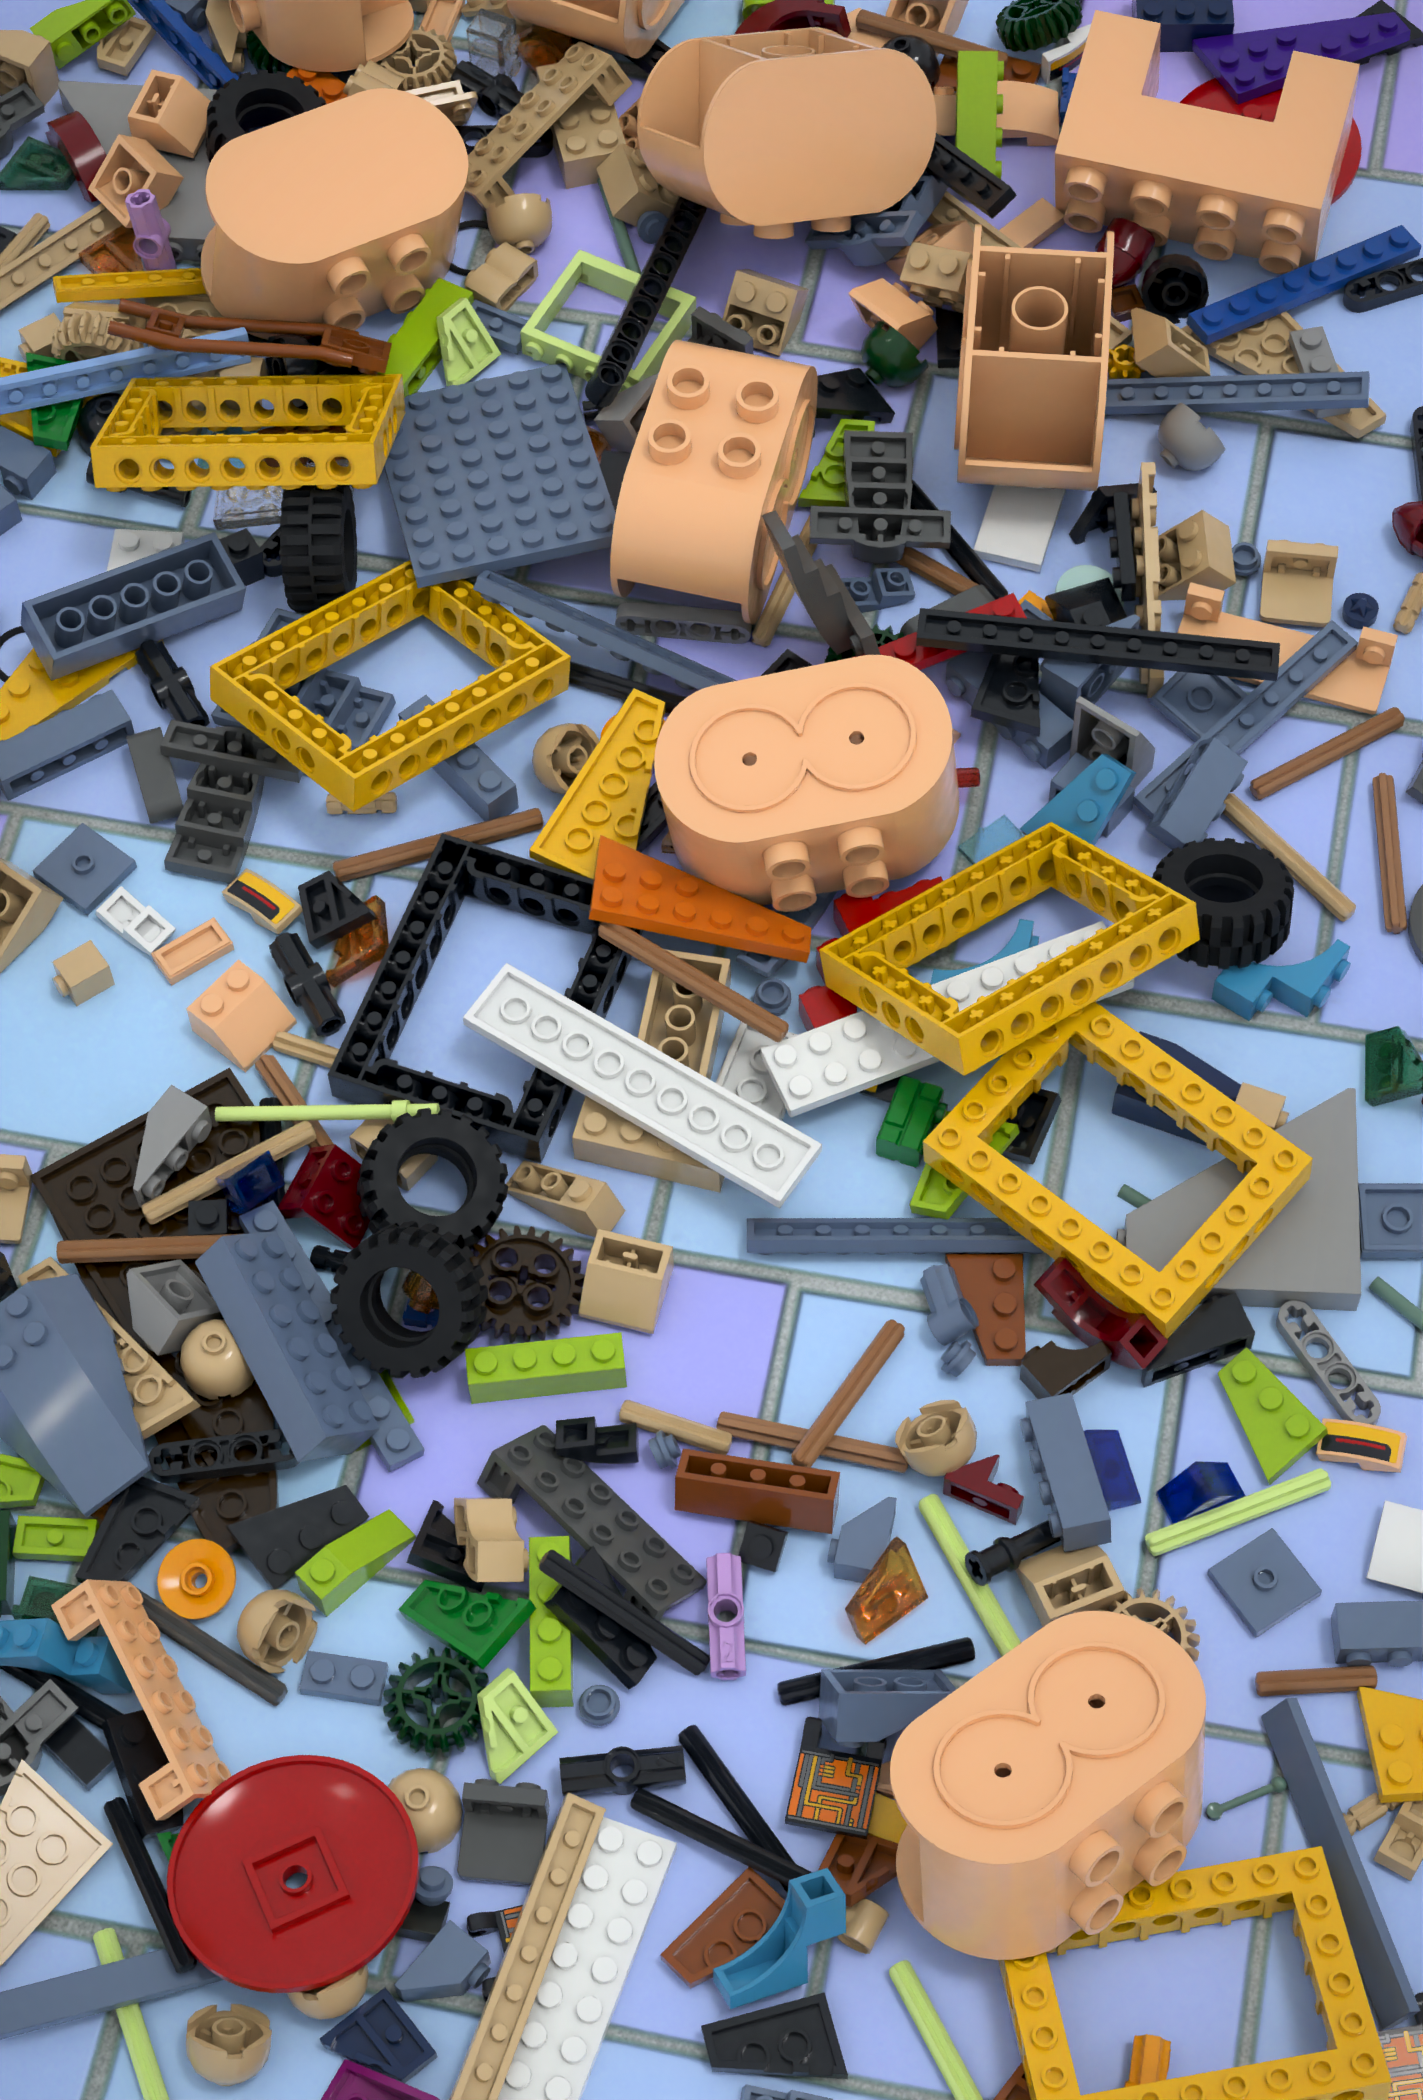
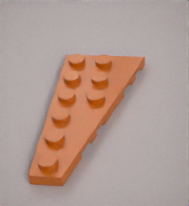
(661, 899)

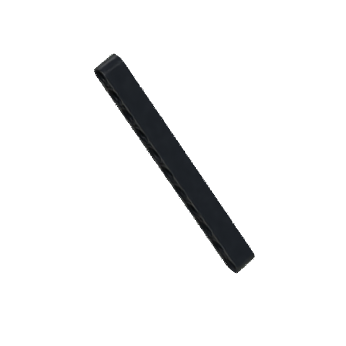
(644, 302)

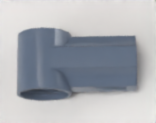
(950, 1311)

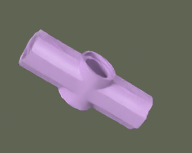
(150, 231)
(726, 1638)

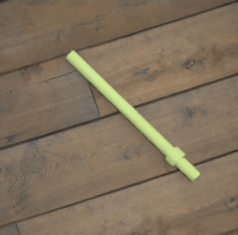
(321, 1112)

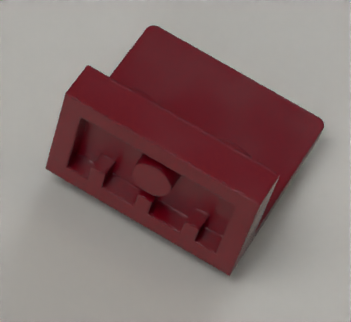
(328, 1194)

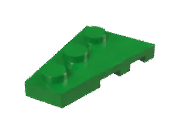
(53, 423)
(466, 1621)

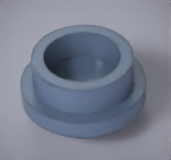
(650, 226)
(1246, 559)
(773, 996)
(957, 1358)
(665, 1450)
(599, 1705)
(433, 1885)

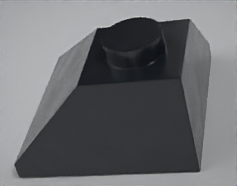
(1087, 604)

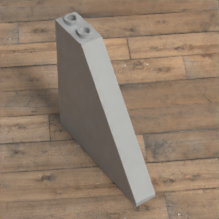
(106, 111)
(1307, 1248)

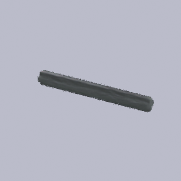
(214, 1652)

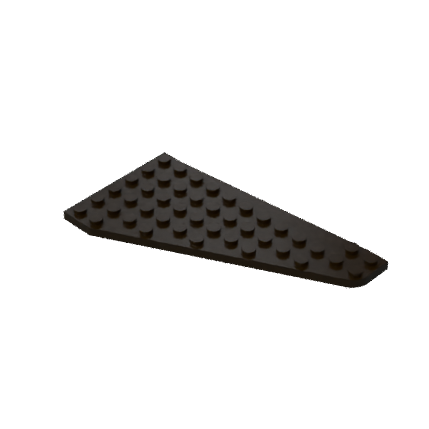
(95, 1199)

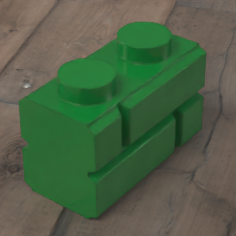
(910, 1120)

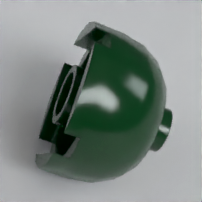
(891, 358)

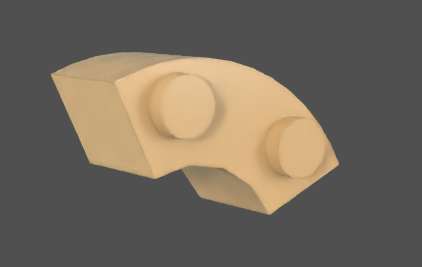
(490, 1539)

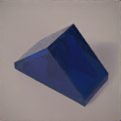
(250, 1182)
(1199, 1490)

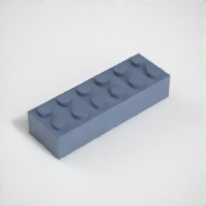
(132, 605)
(287, 1345)

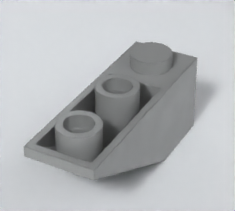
(169, 1135)

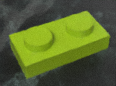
(53, 1538)

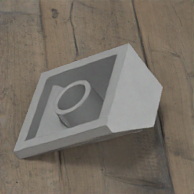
(624, 416)
(168, 1304)

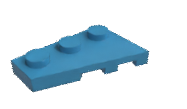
(1086, 801)

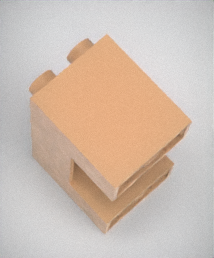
(1200, 170)

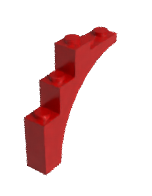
(821, 1004)

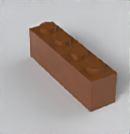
(757, 1491)

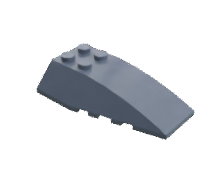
(67, 1393)

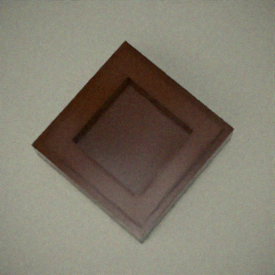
(1124, 300)

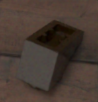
(1060, 1370)

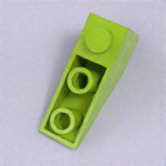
(81, 26)

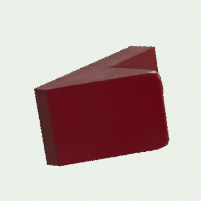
(974, 1487)

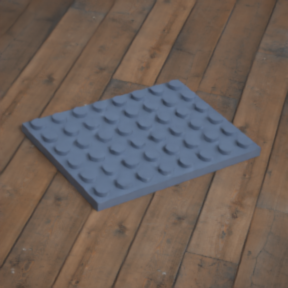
(497, 476)

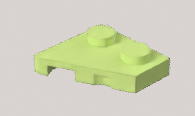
(464, 343)
(511, 1724)

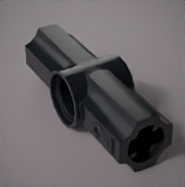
(494, 94)
(170, 684)
(307, 984)
(594, 1772)

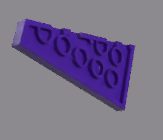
(1259, 60)

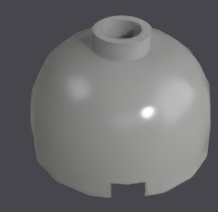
(1187, 440)

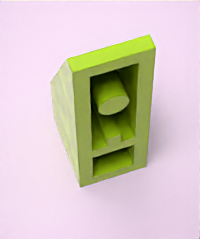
(352, 1561)

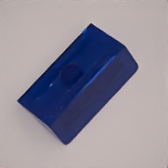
(1112, 1468)

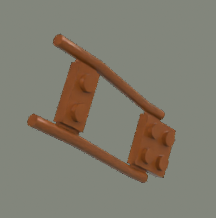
(338, 346)

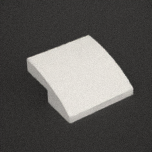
(1398, 1548)

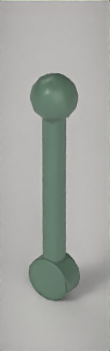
(1215, 1810)

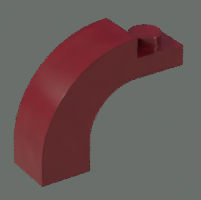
(796, 15)
(79, 146)
(1093, 1319)

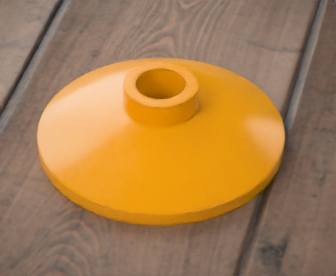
(179, 1573)

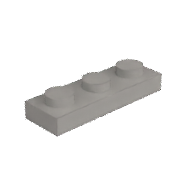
(1314, 356)

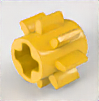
(1122, 363)

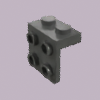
(714, 331)
(502, 1831)

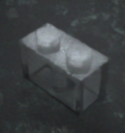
(494, 43)

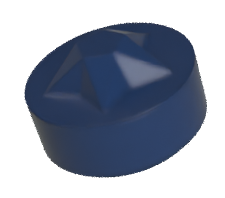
(1360, 610)

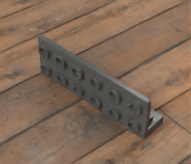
(594, 1517)

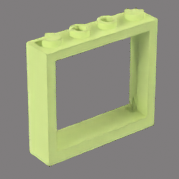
(619, 283)

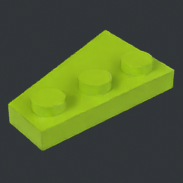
(827, 478)
(937, 1195)

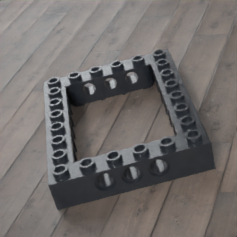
(456, 870)

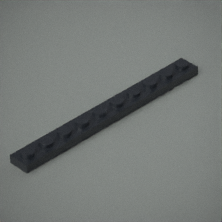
(1098, 644)

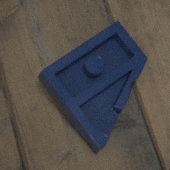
(381, 2039)

